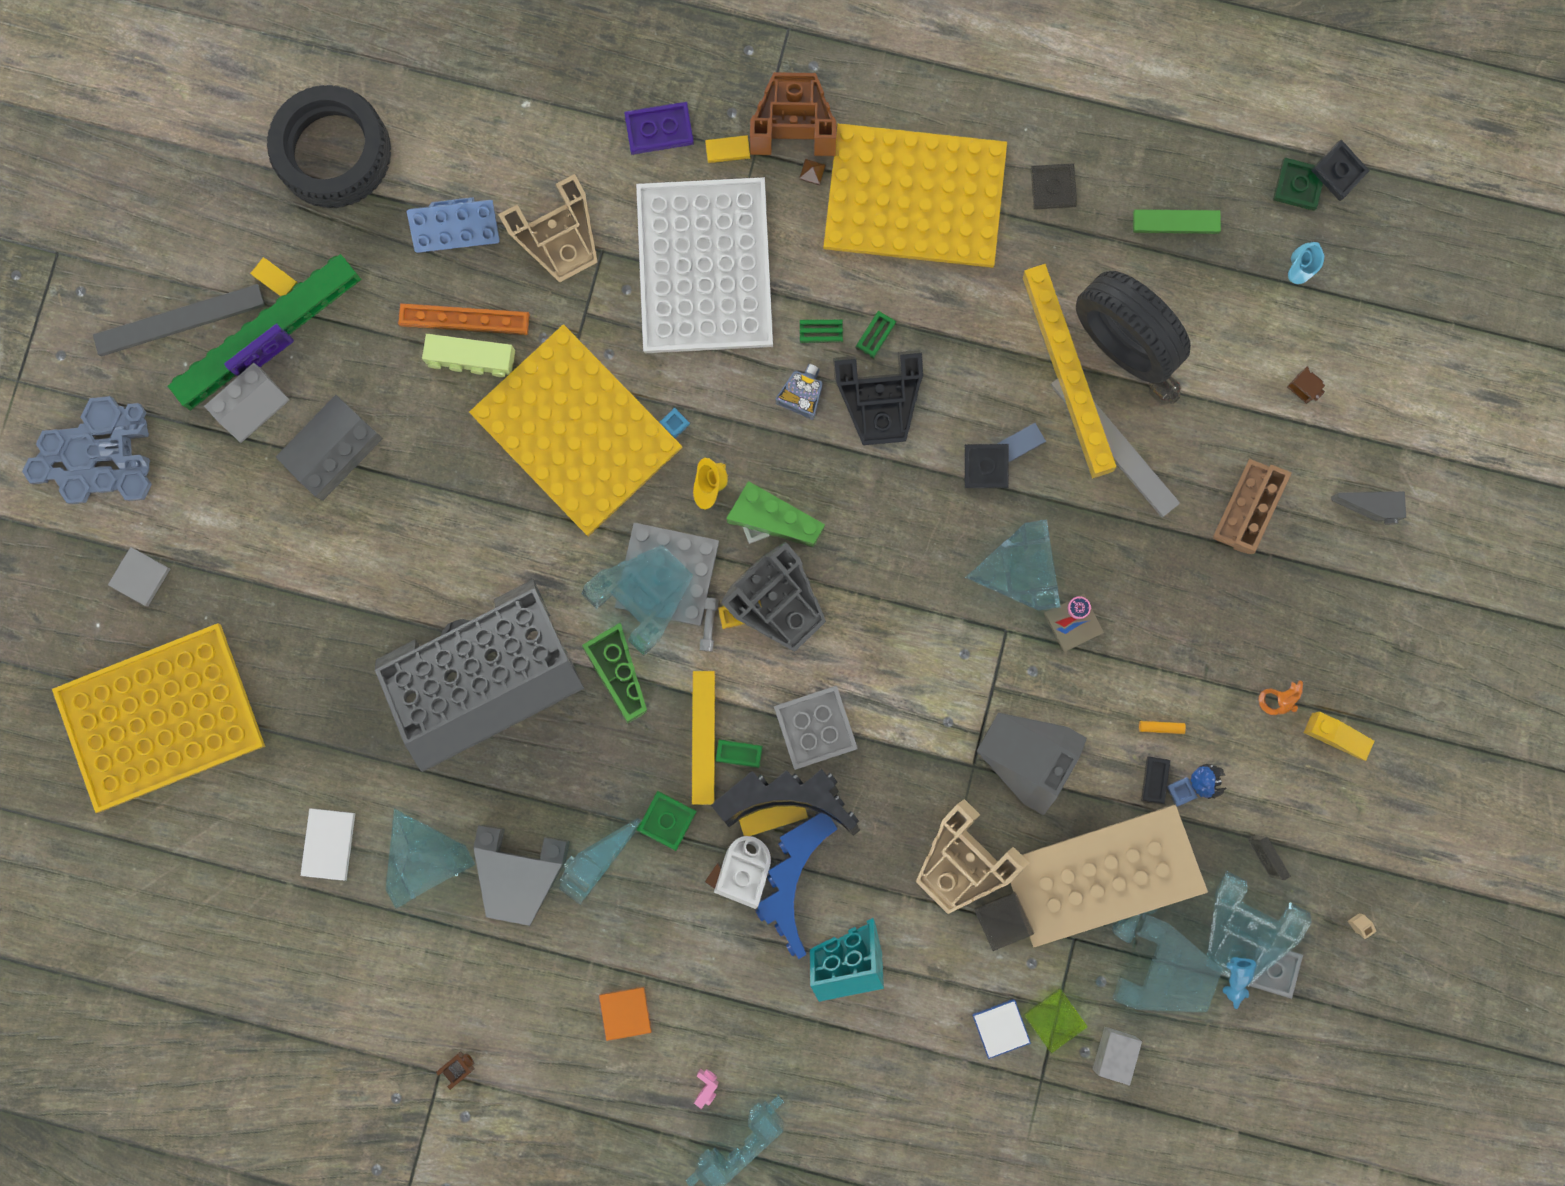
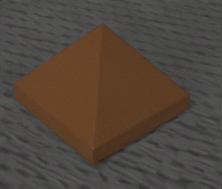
(812, 172)

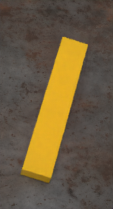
(703, 737)

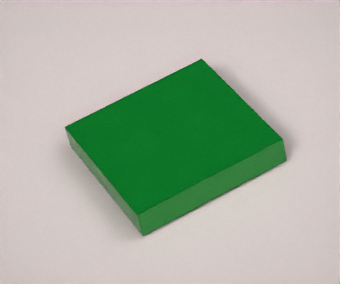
(666, 820)

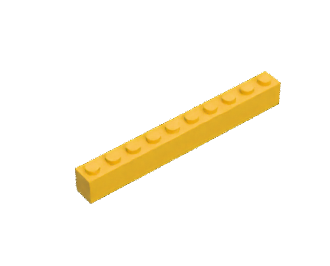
(1069, 371)

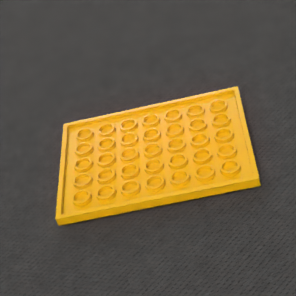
(915, 195)
(575, 430)
(158, 718)

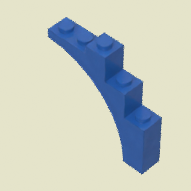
(780, 905)

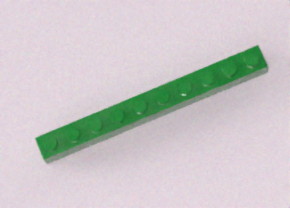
(288, 312)

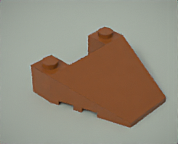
(793, 110)

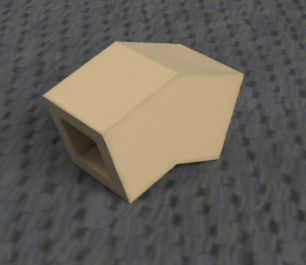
(1362, 925)

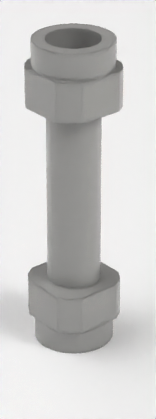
(707, 643)

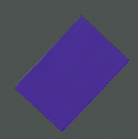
(659, 128)
(260, 350)

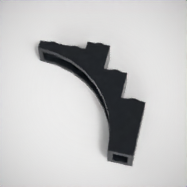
(756, 794)

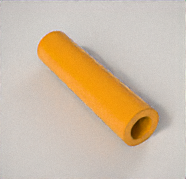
(1162, 727)

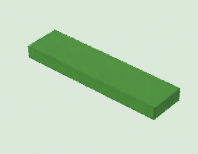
(1177, 221)

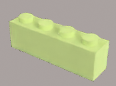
(468, 354)

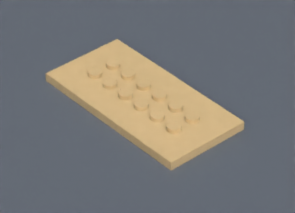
(1108, 875)

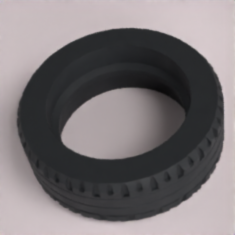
(305, 109)
(1133, 326)

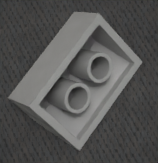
(247, 402)

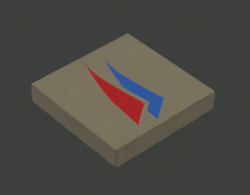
(1072, 631)

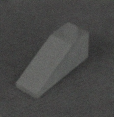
(1375, 505)

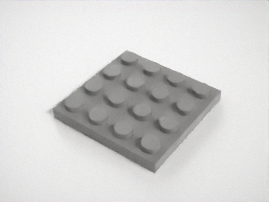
(693, 551)

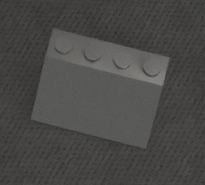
(328, 448)

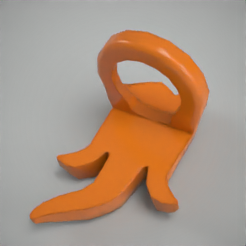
(1285, 699)

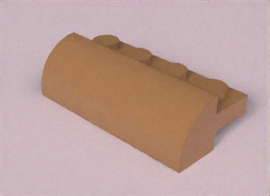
(1251, 506)

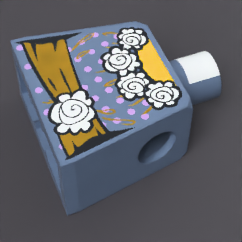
(801, 392)

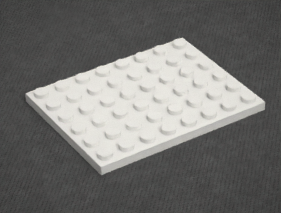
(704, 265)

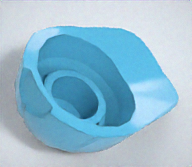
(1305, 262)

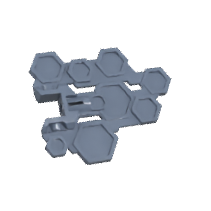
(81, 452)

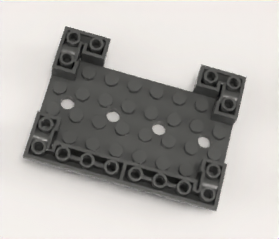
(485, 693)

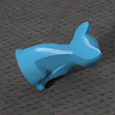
(1241, 975)

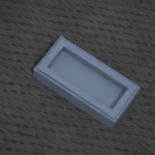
(1024, 441)

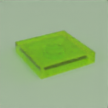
(1055, 1020)

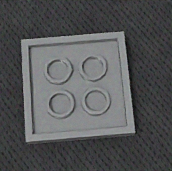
(815, 727)

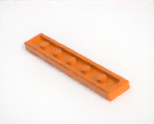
(464, 319)

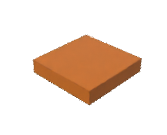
(625, 1013)

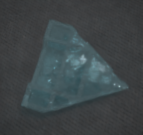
(1022, 568)
(421, 859)

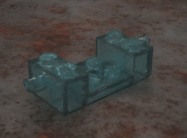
(766, 1127)

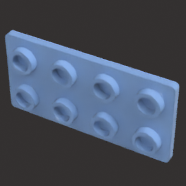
(453, 224)

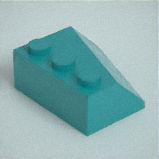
(847, 964)

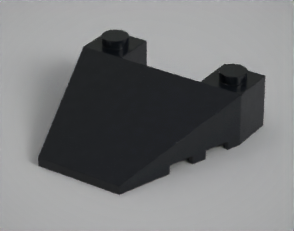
(882, 403)

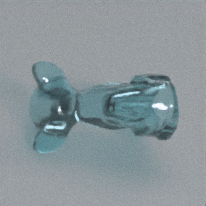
(1126, 927)

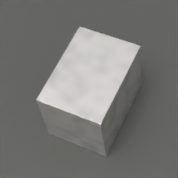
(1117, 1056)

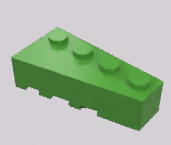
(768, 514)
(616, 670)

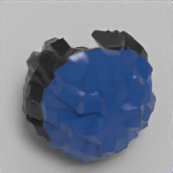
(1206, 779)

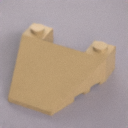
(559, 239)
(960, 867)

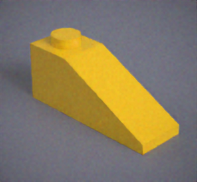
(1338, 735)

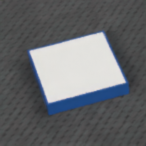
(1001, 1028)

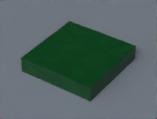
(1298, 185)

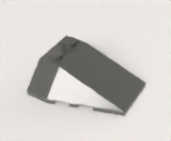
(787, 601)

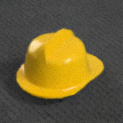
(709, 480)

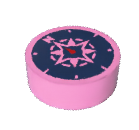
(1079, 607)

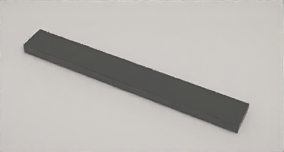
(179, 320)

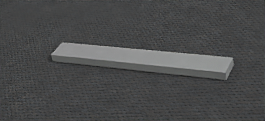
(1133, 464)

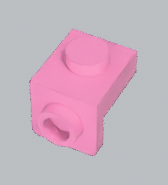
(707, 1094)

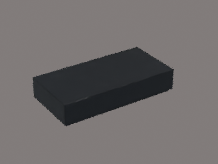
(1155, 780)

